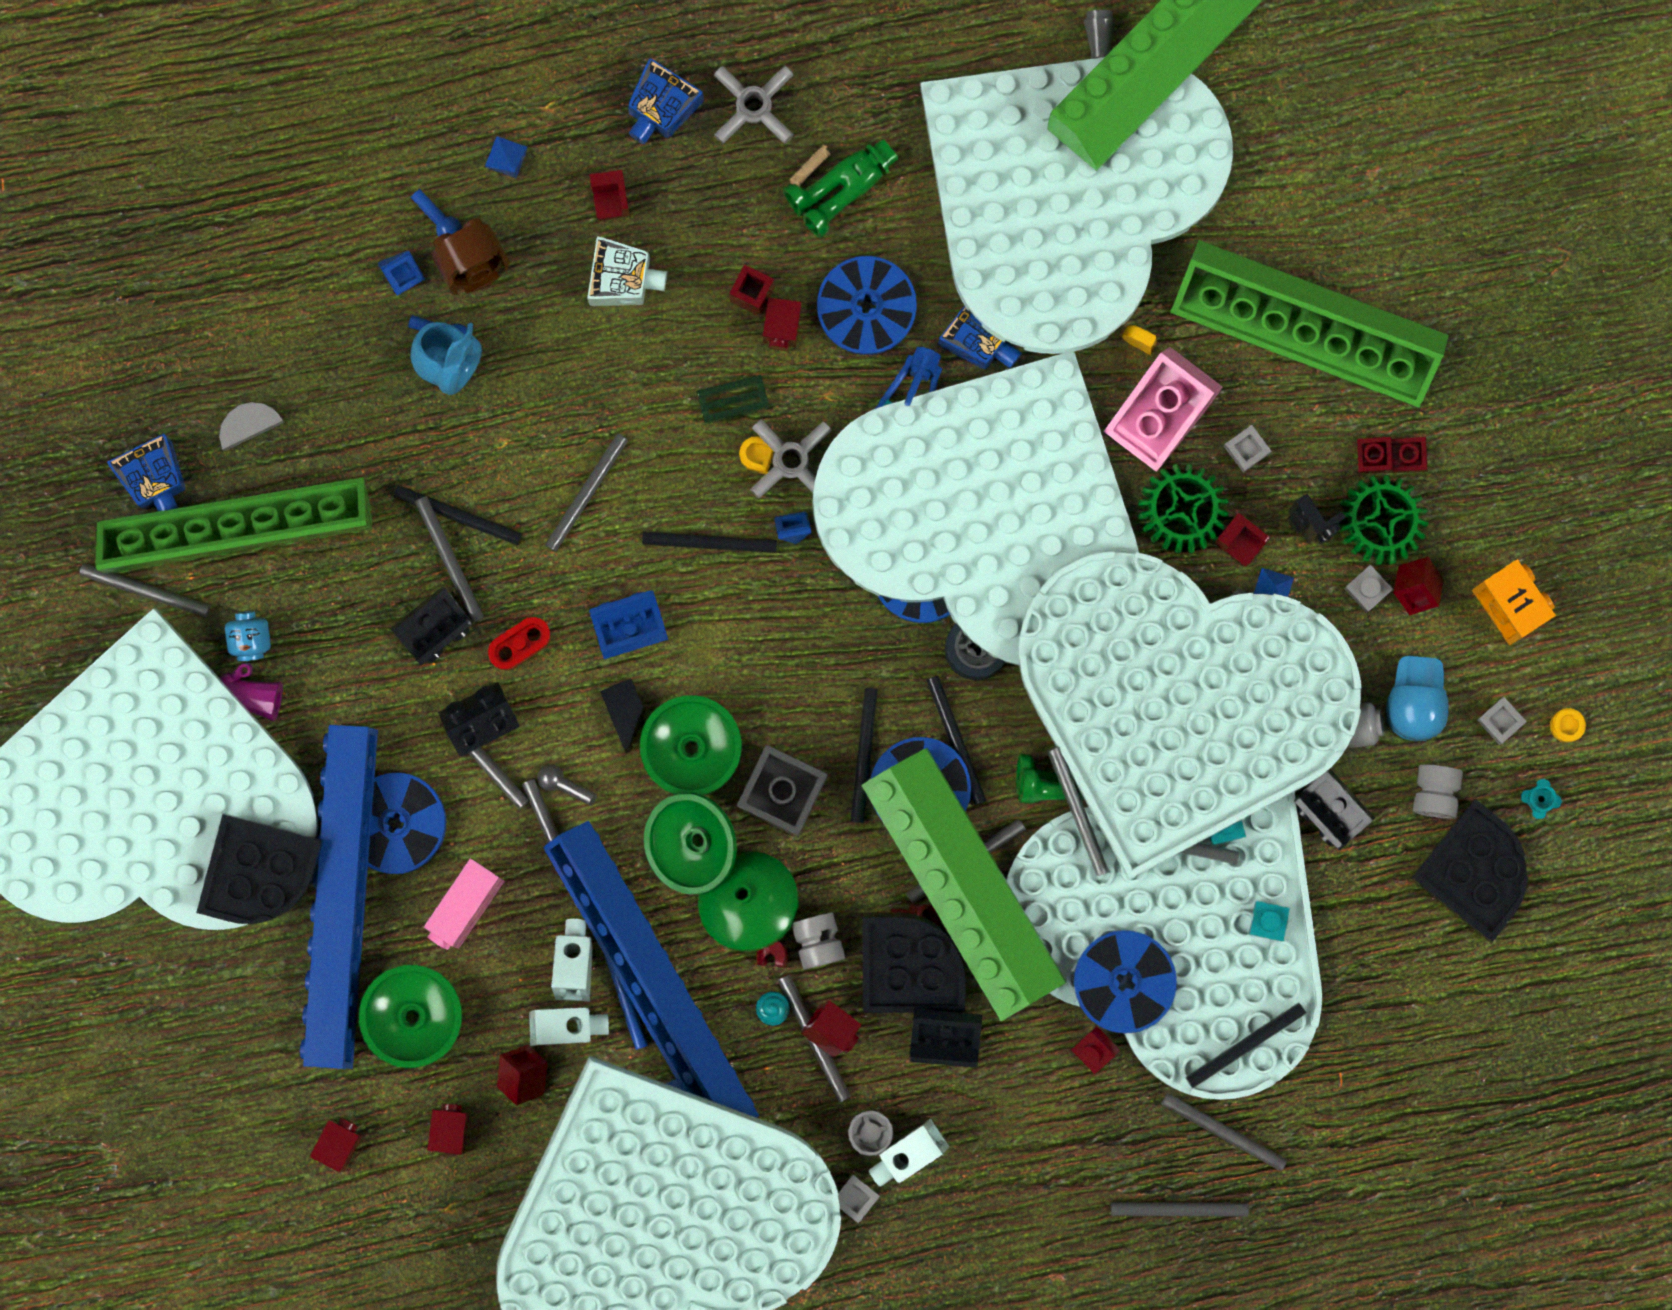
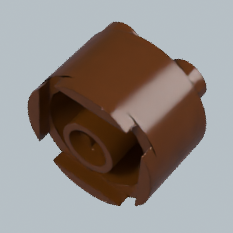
(469, 257)

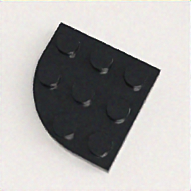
(257, 871)
(1477, 871)
(910, 965)

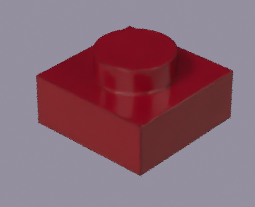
(1095, 1050)

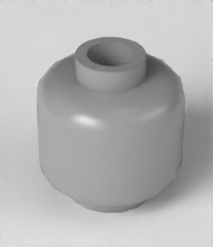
(1369, 726)

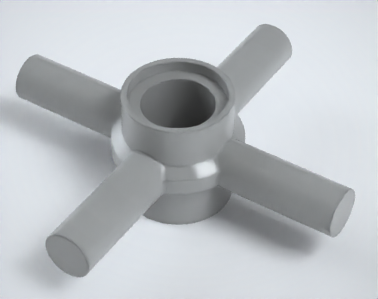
(753, 92)
(779, 448)

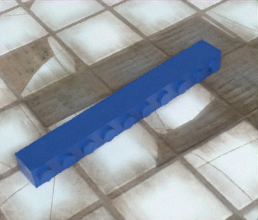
(339, 897)
(645, 969)

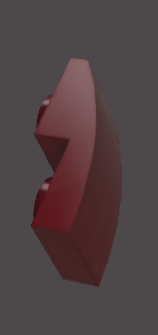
(1392, 455)

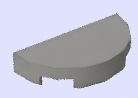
(246, 423)

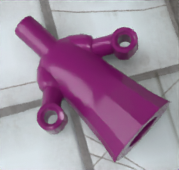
(258, 697)

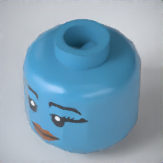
(247, 636)

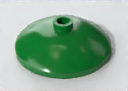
(687, 721)
(675, 847)
(762, 915)
(386, 1009)

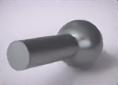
(552, 778)

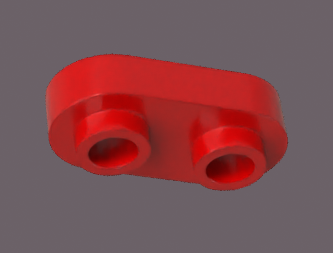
(517, 640)

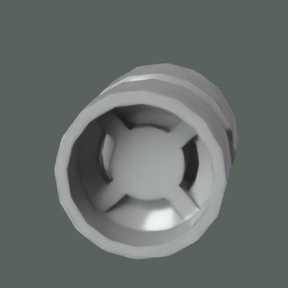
(1437, 791)
(818, 941)
(870, 1133)

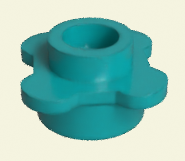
(1550, 801)

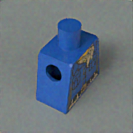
(661, 102)
(975, 344)
(151, 474)

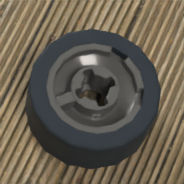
(965, 661)

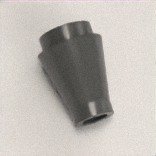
(1100, 32)

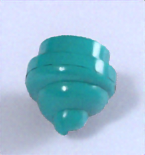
(772, 1008)

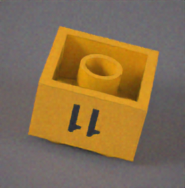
(1514, 601)

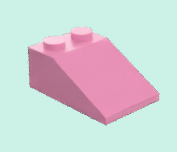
(1163, 408)

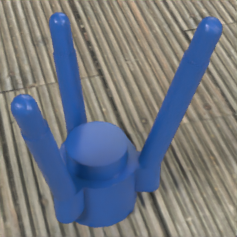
(923, 366)

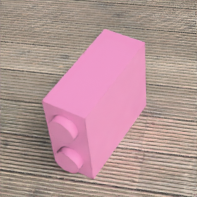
(463, 905)

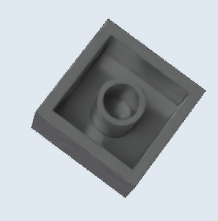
(782, 791)

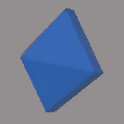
(793, 527)
(1273, 583)

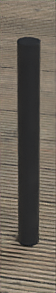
(461, 516)
(709, 542)
(954, 736)
(864, 754)
(1245, 1045)

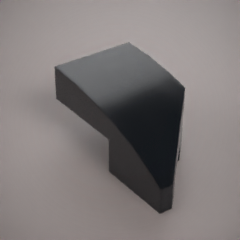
(625, 711)

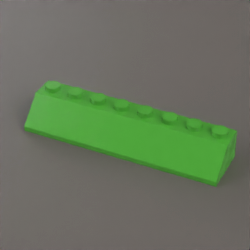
(1142, 74)
(1309, 324)
(232, 525)
(964, 884)

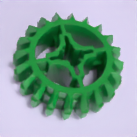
(1176, 494)
(1385, 533)

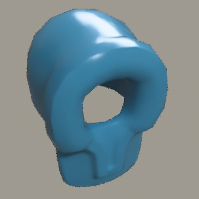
(445, 356)
(1418, 699)

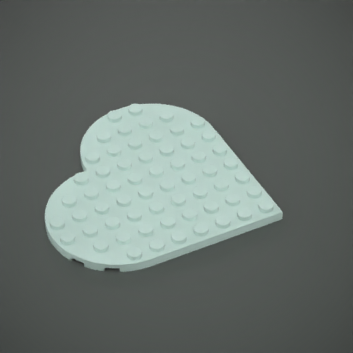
(1039, 235)
(973, 496)
(1182, 705)
(129, 781)
(1203, 921)
(666, 1206)

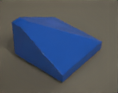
(506, 157)
(401, 272)

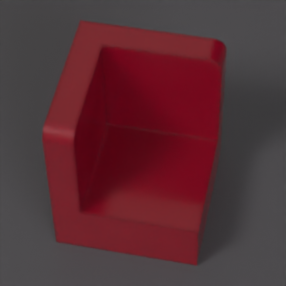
(609, 195)
(1242, 540)
(1418, 585)
(522, 1074)

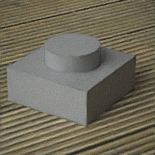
(1247, 448)
(1368, 588)
(1501, 720)
(856, 1198)

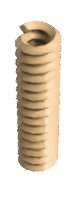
(810, 166)

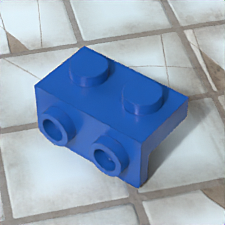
(628, 624)

